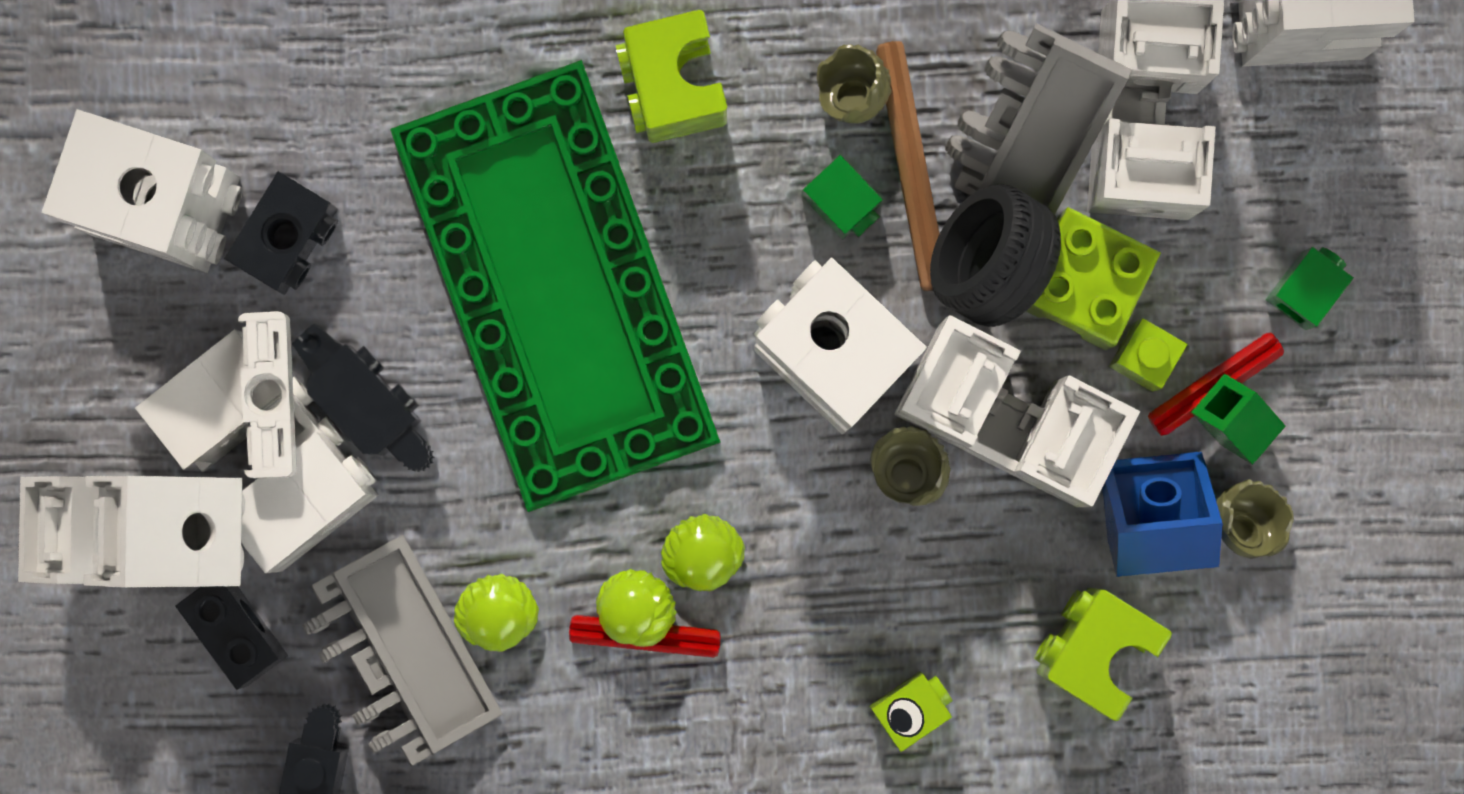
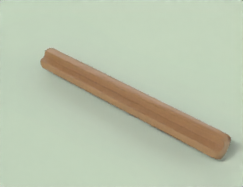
(910, 159)

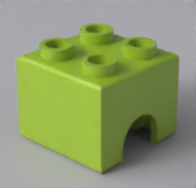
(653, 60)
(1095, 279)
(1091, 636)

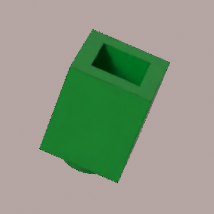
(843, 199)
(1311, 287)
(1238, 419)

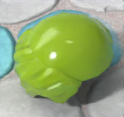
(702, 553)
(635, 608)
(496, 612)

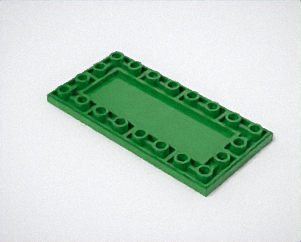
(555, 286)

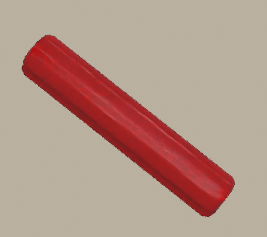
(1239, 367)
(677, 640)

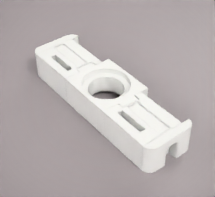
(268, 357)

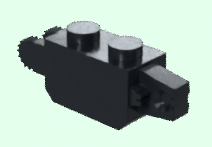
(360, 401)

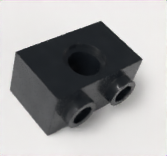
(281, 204)
(232, 633)

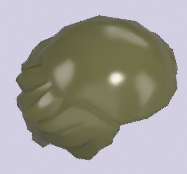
(853, 84)
(910, 466)
(1254, 519)

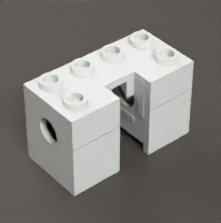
(1315, 29)
(1138, 159)
(143, 192)
(871, 350)
(1055, 447)
(283, 517)
(131, 531)

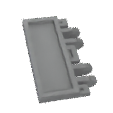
(1049, 131)
(409, 647)

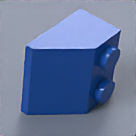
(1161, 515)

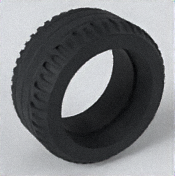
(995, 255)

